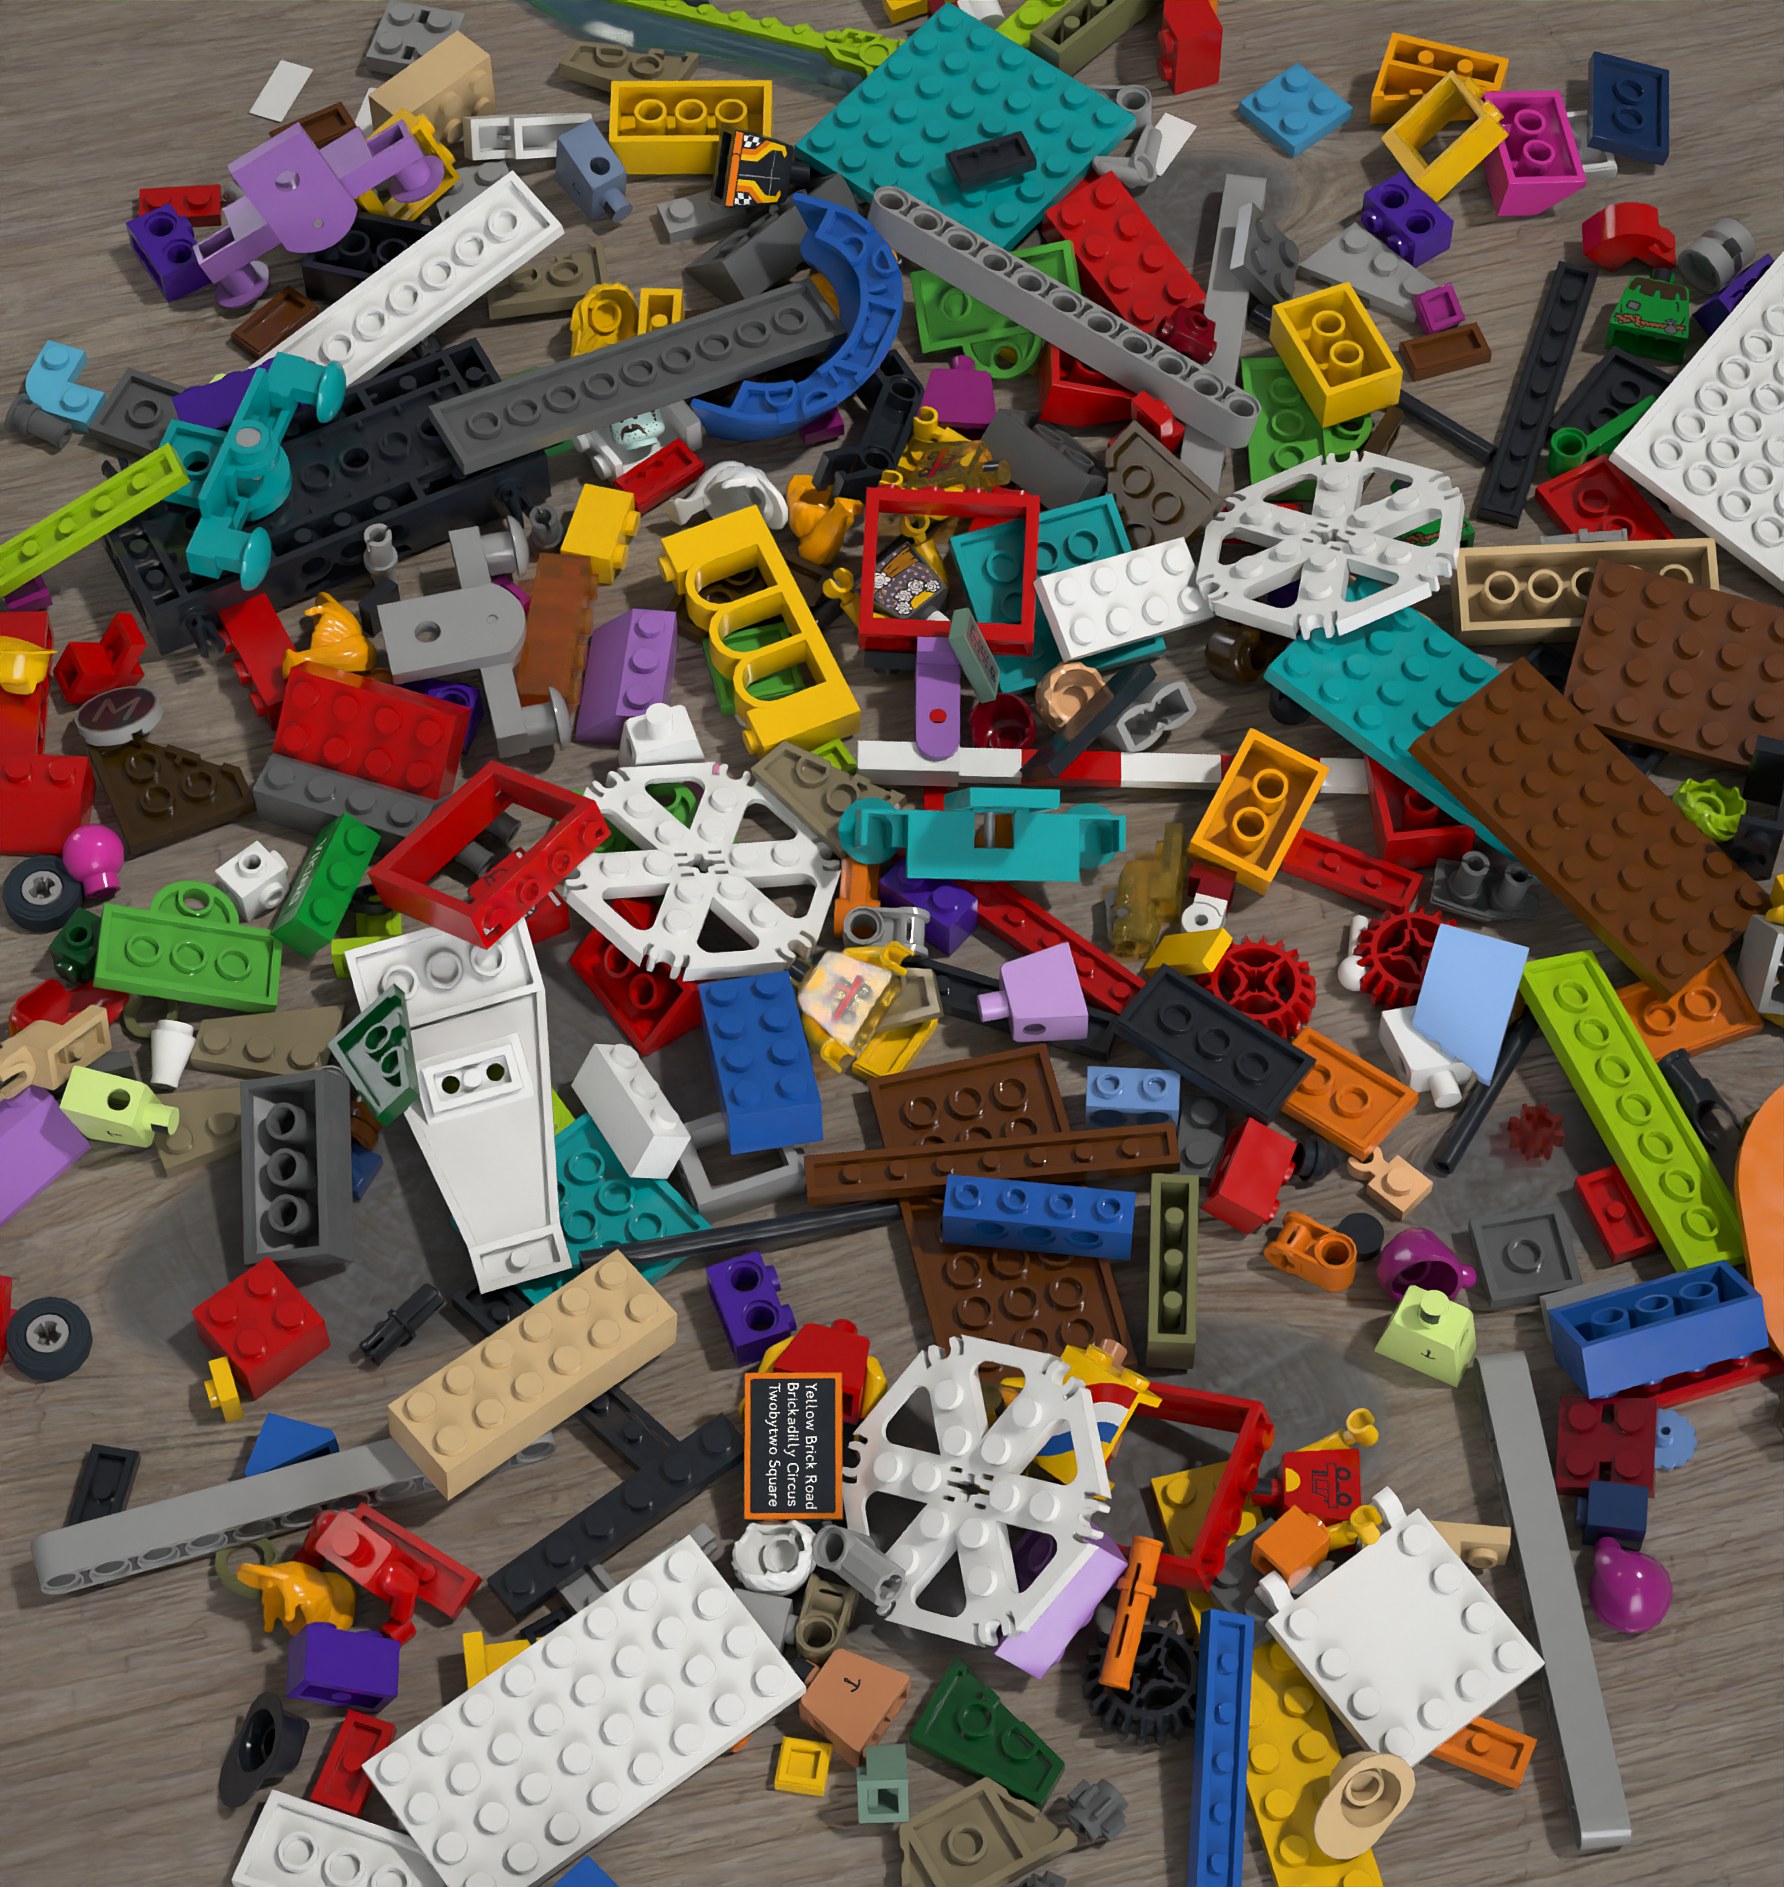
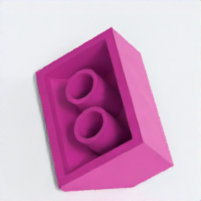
(1537, 159)

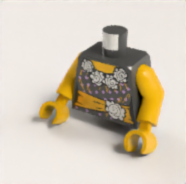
(907, 582)

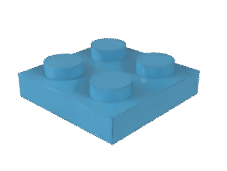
(1295, 110)

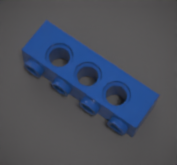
(1038, 1217)

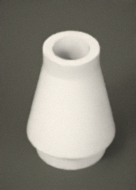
(170, 1052)

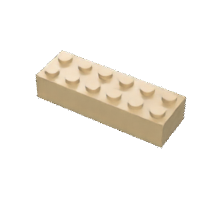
(1543, 589)
(532, 1374)

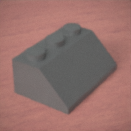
(1045, 459)

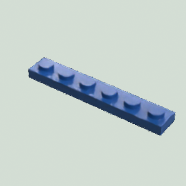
(1220, 1750)

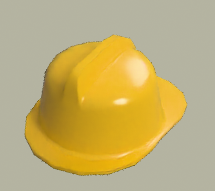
(22, 665)

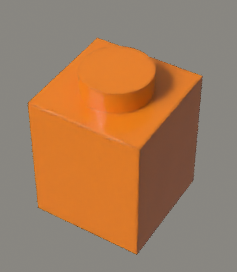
(1291, 1546)

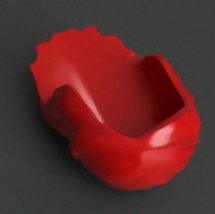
(57, 1005)

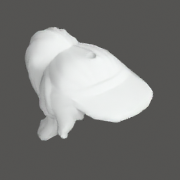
(730, 488)

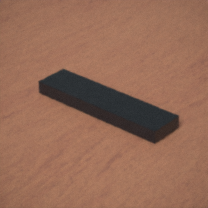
(1088, 723)

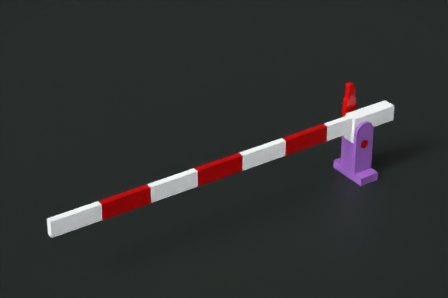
(939, 761)

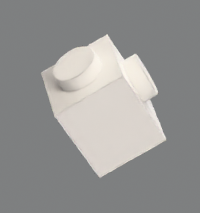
(254, 880)

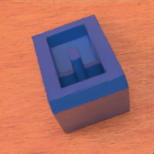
(288, 1443)

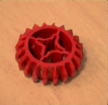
(1394, 974)
(1253, 977)

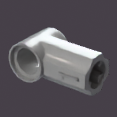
(859, 1563)

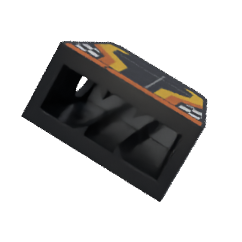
(754, 169)

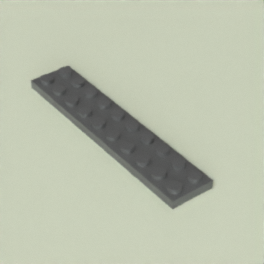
(636, 375)

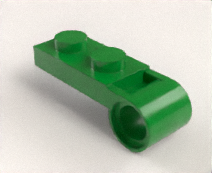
(1573, 447)

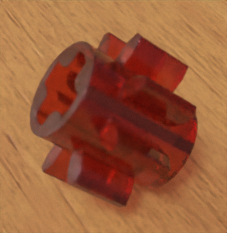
(1546, 1133)

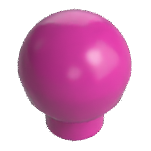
(94, 858)

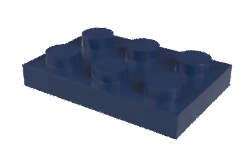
(1628, 108)

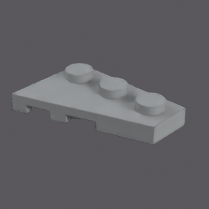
(1370, 269)

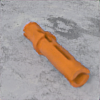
(1131, 1611)

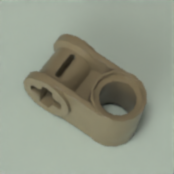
(825, 1615)

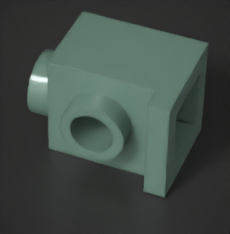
(883, 1785)

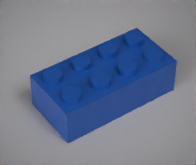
(760, 1062)
(1658, 1329)

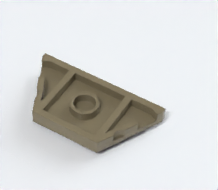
(977, 1840)

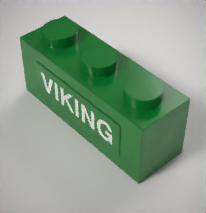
(325, 885)

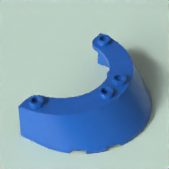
(870, 309)

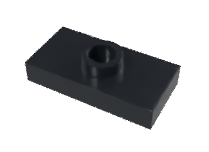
(990, 161)

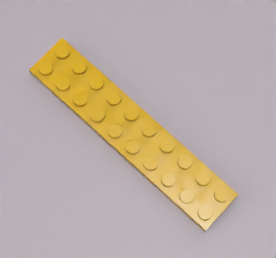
(1288, 1723)

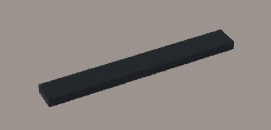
(1537, 395)

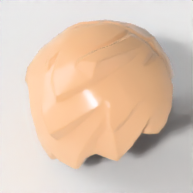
(1065, 692)

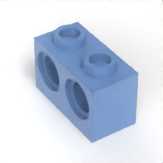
(1130, 1097)

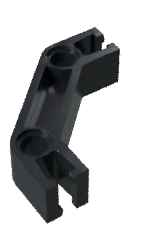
(893, 400)

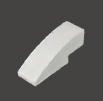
(517, 135)

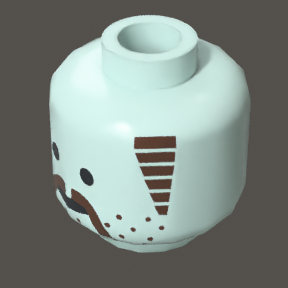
(638, 430)

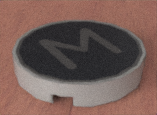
(117, 714)

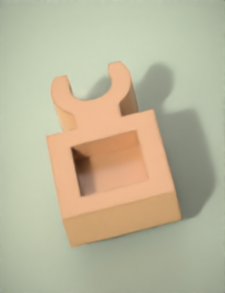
(1391, 1184)

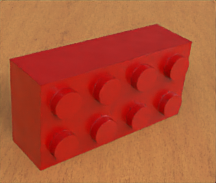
(1121, 255)
(371, 729)

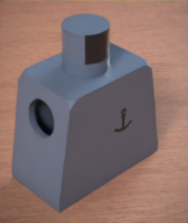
(591, 173)

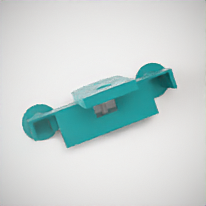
(943, 841)

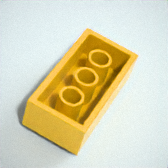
(678, 123)

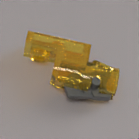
(1147, 897)

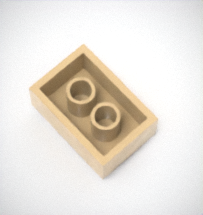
(442, 86)

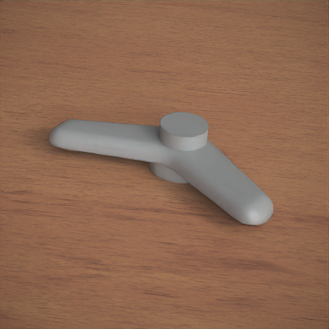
(1140, 167)

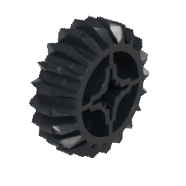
(1162, 1690)

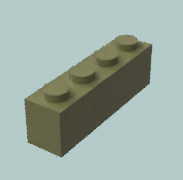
(1085, 30)
(1172, 1271)

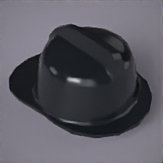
(263, 1750)

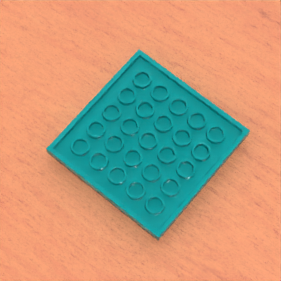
(953, 90)

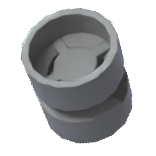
(1717, 255)

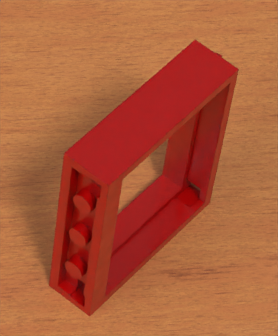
(934, 500)
(405, 869)
(1240, 1476)

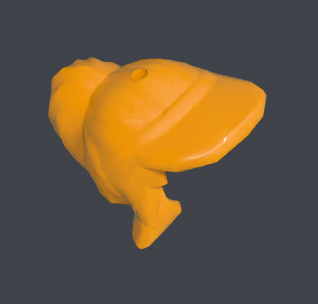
(814, 523)
(335, 641)
(301, 1595)

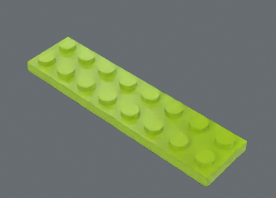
(1634, 1110)

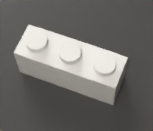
(631, 1111)

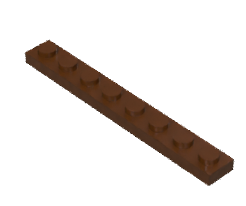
(1019, 1158)

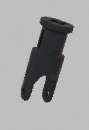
(1692, 1091)

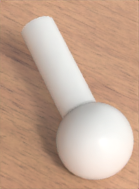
(1349, 972)

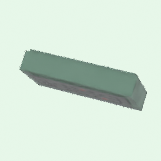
(974, 655)

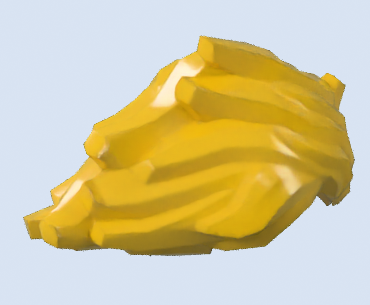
(603, 318)

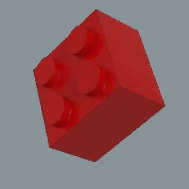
(261, 1328)

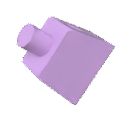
(1039, 997)

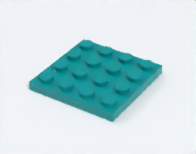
(992, 579)
(607, 1207)

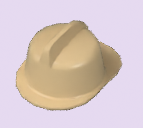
(1362, 1802)

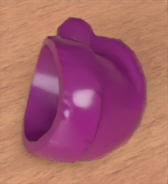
(1435, 1268)
(1628, 1588)

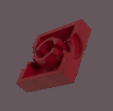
(1616, 1449)

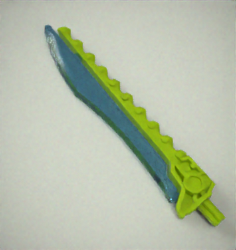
(828, 59)

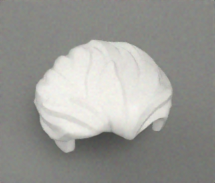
(774, 1557)

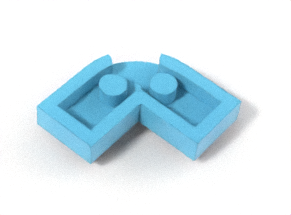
(54, 387)

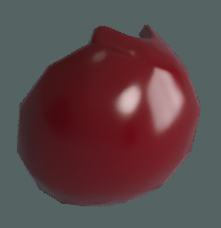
(1002, 723)

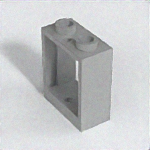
(742, 1195)

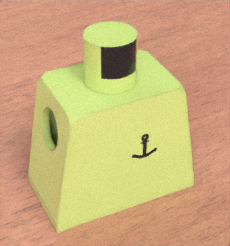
(116, 1108)
(1430, 1335)

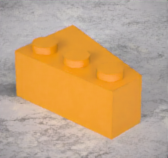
(1417, 65)

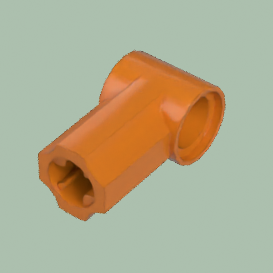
(857, 888)

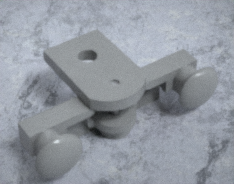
(478, 630)

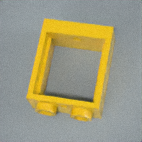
(1432, 115)
(423, 132)

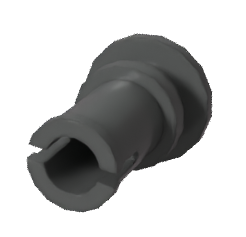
(32, 420)
(547, 532)

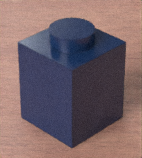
(1613, 1512)

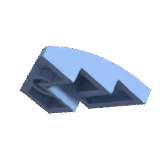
(1469, 996)

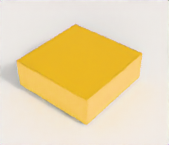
(803, 1766)

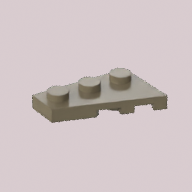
(601, 63)
(550, 286)
(816, 790)
(206, 1129)

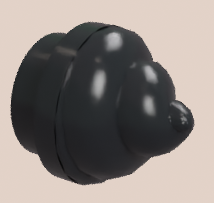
(1313, 1159)

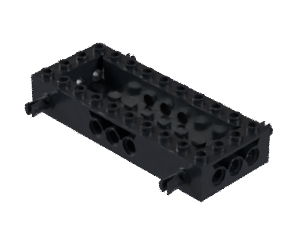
(322, 523)

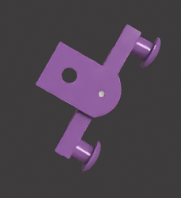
(308, 202)

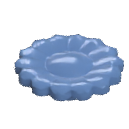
(1673, 1440)

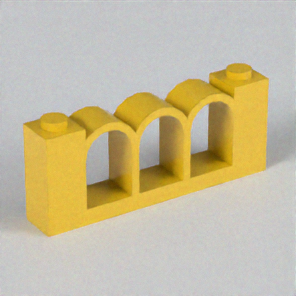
(733, 546)

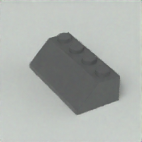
(765, 245)
(313, 796)
(297, 1170)

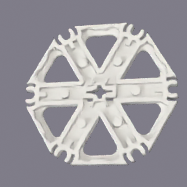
(1330, 545)
(725, 888)
(982, 1454)

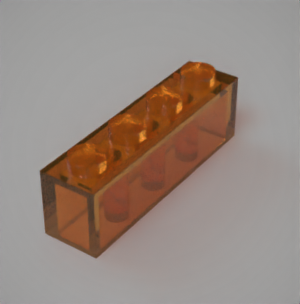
(557, 628)

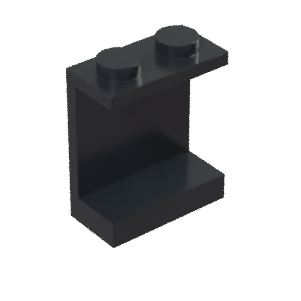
(1759, 839)

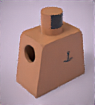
(850, 1701)

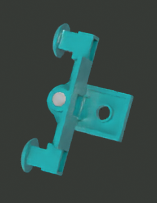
(247, 466)

